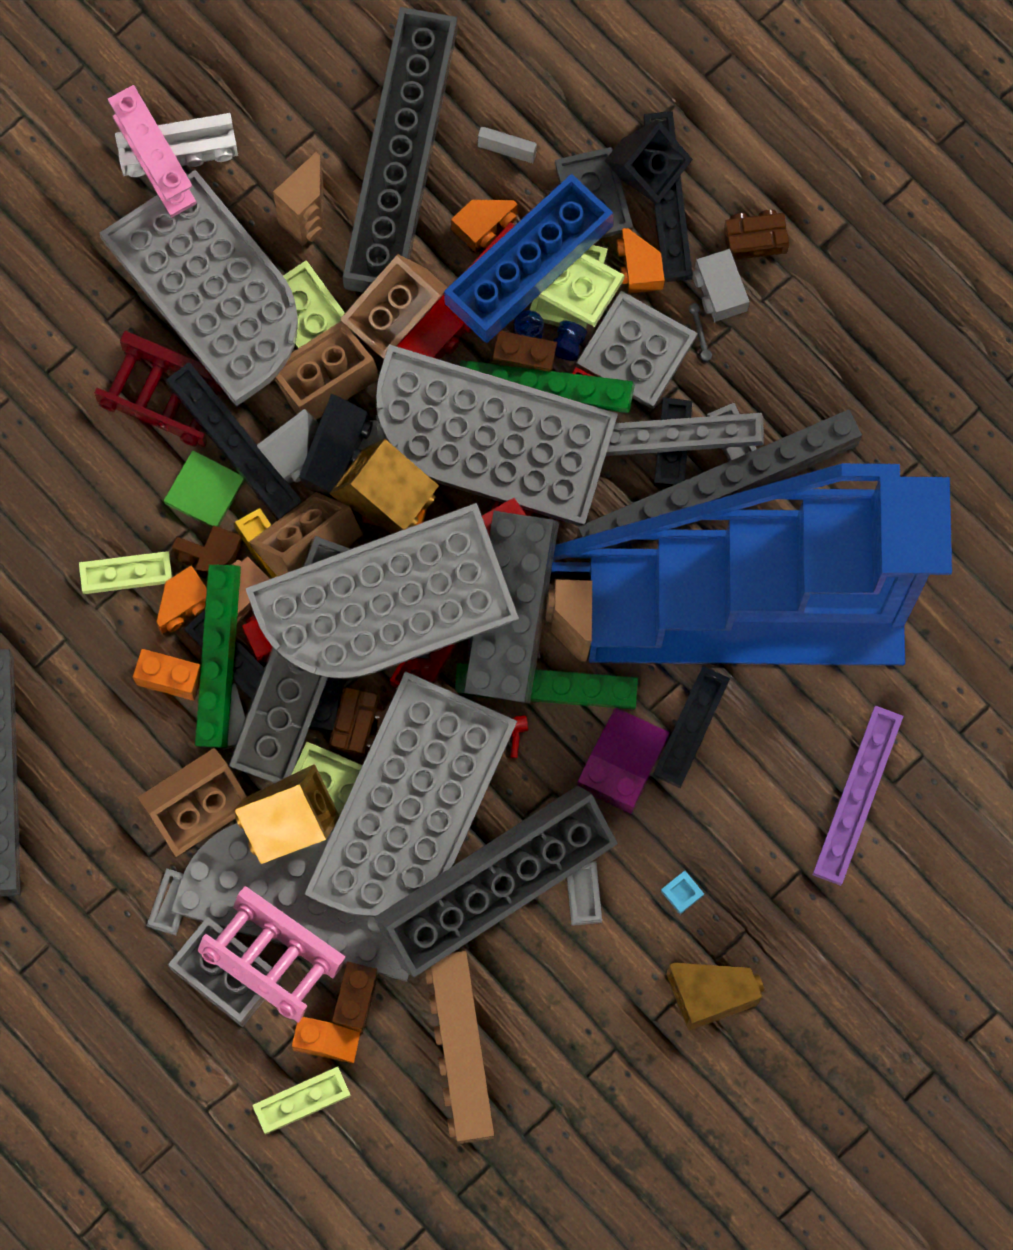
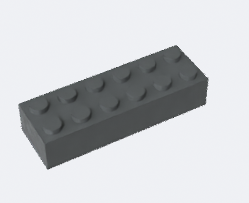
(506, 657)

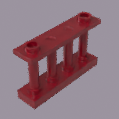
(161, 360)

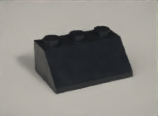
(335, 445)

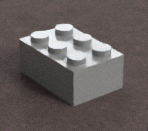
(212, 981)

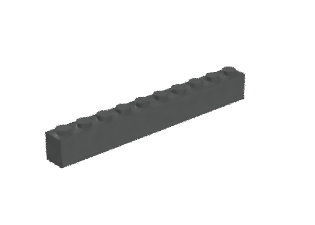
(740, 474)

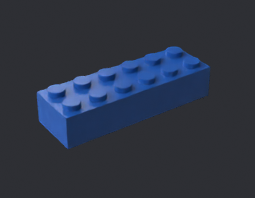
(528, 258)

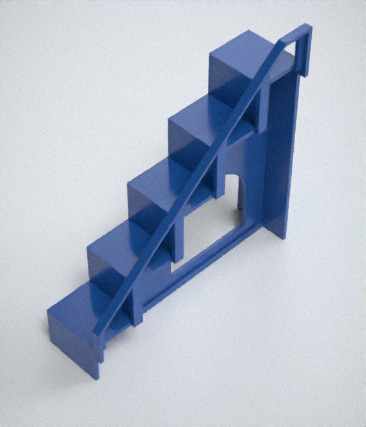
(777, 582)

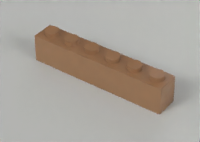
(461, 1049)

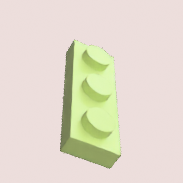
(125, 572)
(301, 1100)

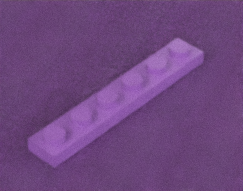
(857, 795)

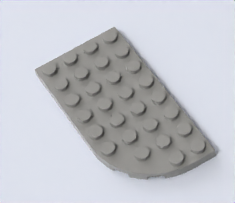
(211, 287)
(493, 434)
(387, 599)
(410, 799)
(227, 865)

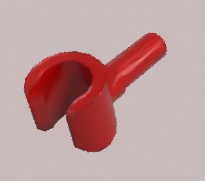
(521, 726)

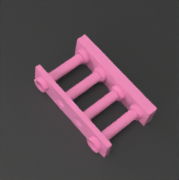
(152, 151)
(289, 932)

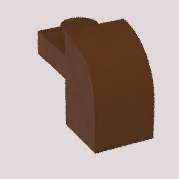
(220, 549)

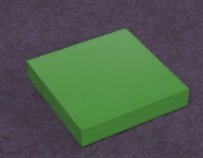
(204, 490)

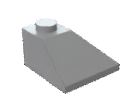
(290, 445)

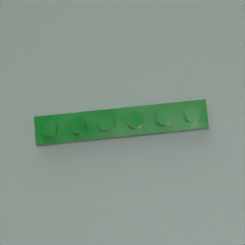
(591, 390)
(218, 656)
(572, 688)

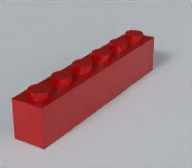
(440, 327)

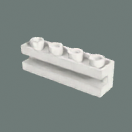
(190, 141)

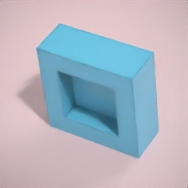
(682, 892)

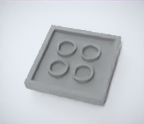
(637, 347)

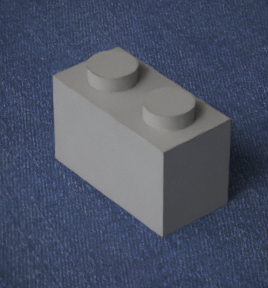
(721, 285)

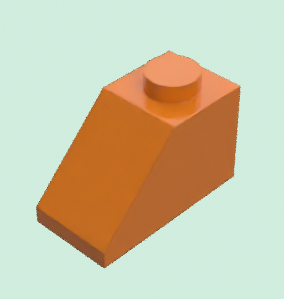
(325, 1040)

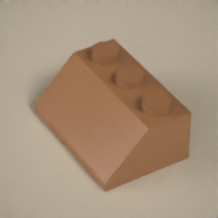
(301, 201)
(393, 304)
(326, 366)
(288, 540)
(571, 615)
(193, 801)

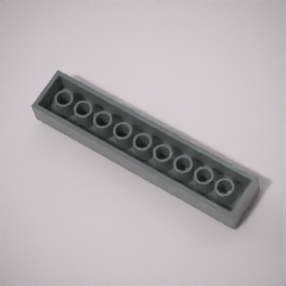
(401, 145)

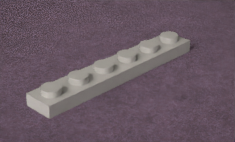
(687, 434)

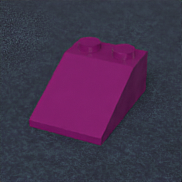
(623, 760)

